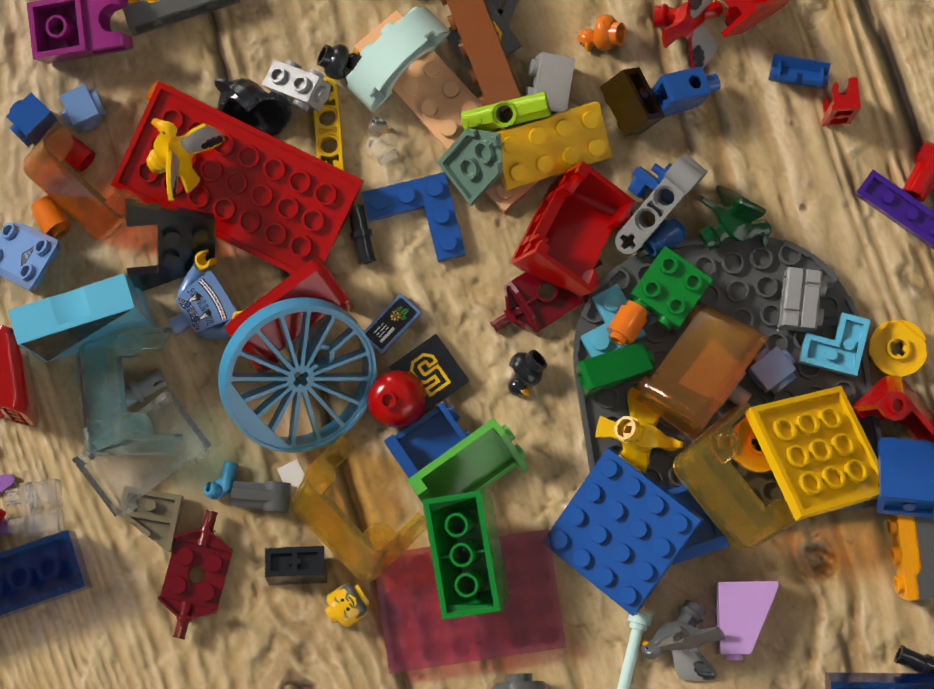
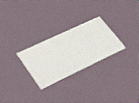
(292, 474)

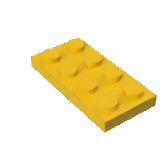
(553, 145)

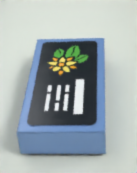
(392, 323)

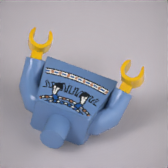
(203, 302)

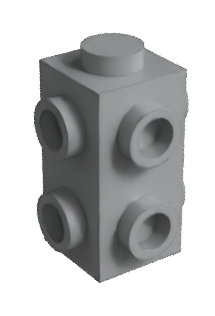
(300, 87)

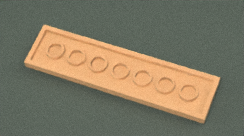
(437, 101)

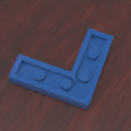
(422, 193)

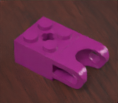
(74, 29)

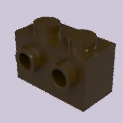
(632, 101)

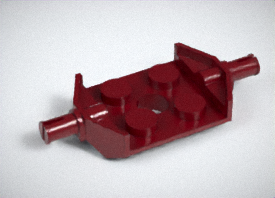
(530, 310)
(179, 593)

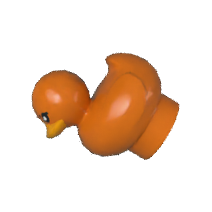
(605, 34)

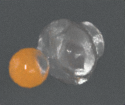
(385, 145)

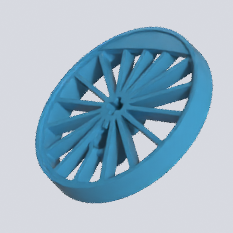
(290, 386)

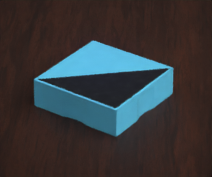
(66, 321)

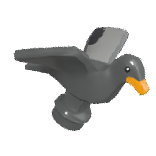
(683, 642)

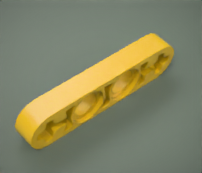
(331, 131)

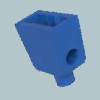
(684, 90)

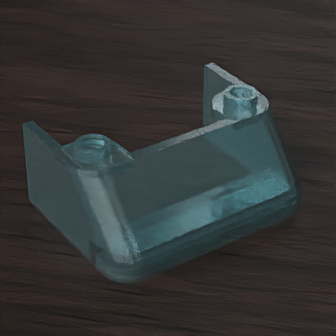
(102, 396)

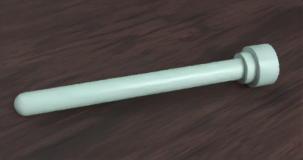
(638, 624)

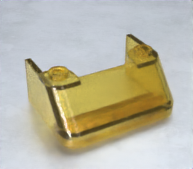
(724, 492)
(362, 553)

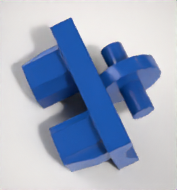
(643, 180)

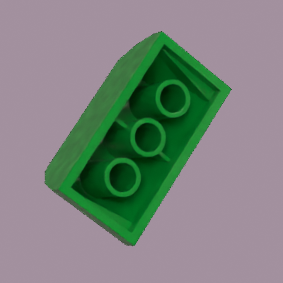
(466, 554)

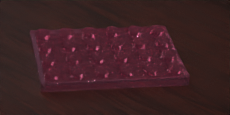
(421, 639)

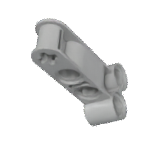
(680, 179)

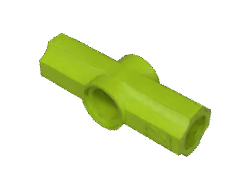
(523, 108)

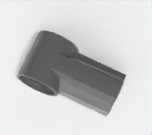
(268, 496)

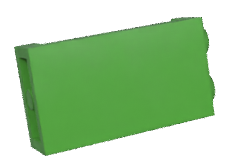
(470, 463)

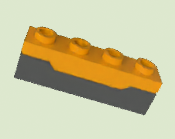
(154, 14)
(913, 555)

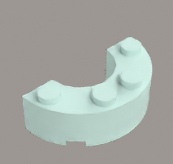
(393, 53)

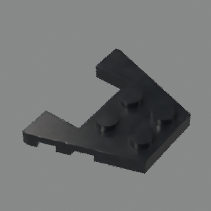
(179, 238)

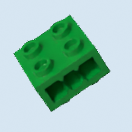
(670, 289)

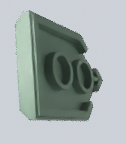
(473, 163)

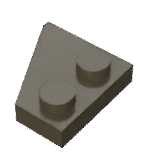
(157, 517)

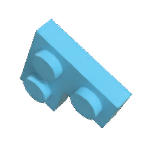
(607, 304)
(842, 353)

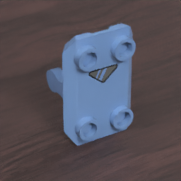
(25, 254)

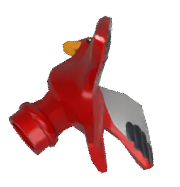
(689, 23)

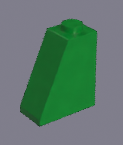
(614, 368)

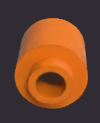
(50, 217)
(627, 323)

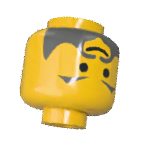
(347, 605)

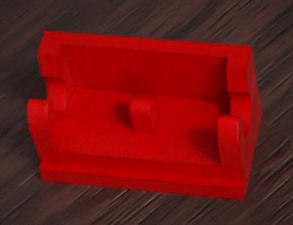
(844, 104)

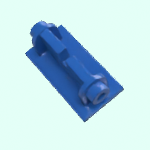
(799, 71)

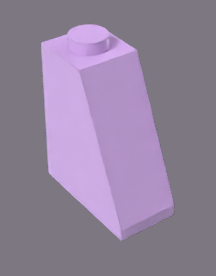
(741, 614)

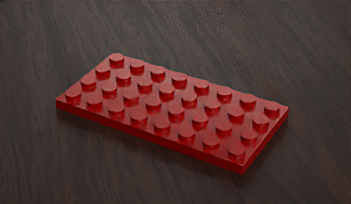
(257, 186)

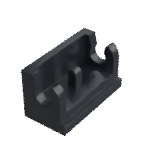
(295, 565)

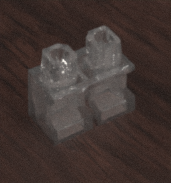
(35, 496)

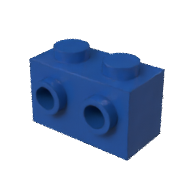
(30, 119)

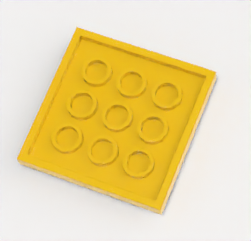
(816, 451)

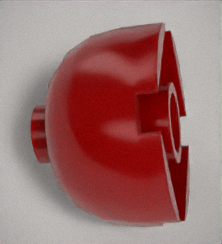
(397, 398)

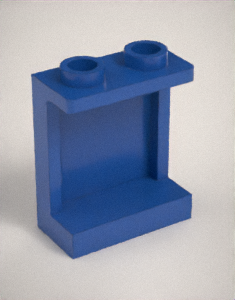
(426, 439)
(905, 477)
(707, 536)

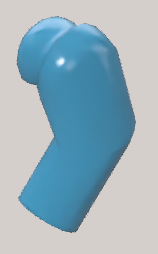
(224, 484)

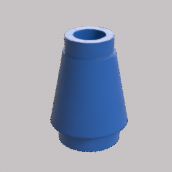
(667, 234)

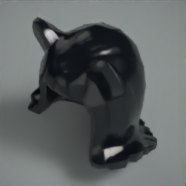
(253, 105)

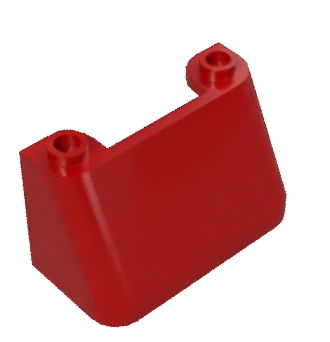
(572, 229)
(16, 381)
(897, 402)

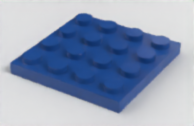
(622, 531)

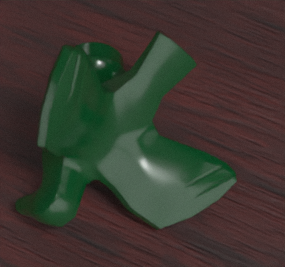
(735, 220)

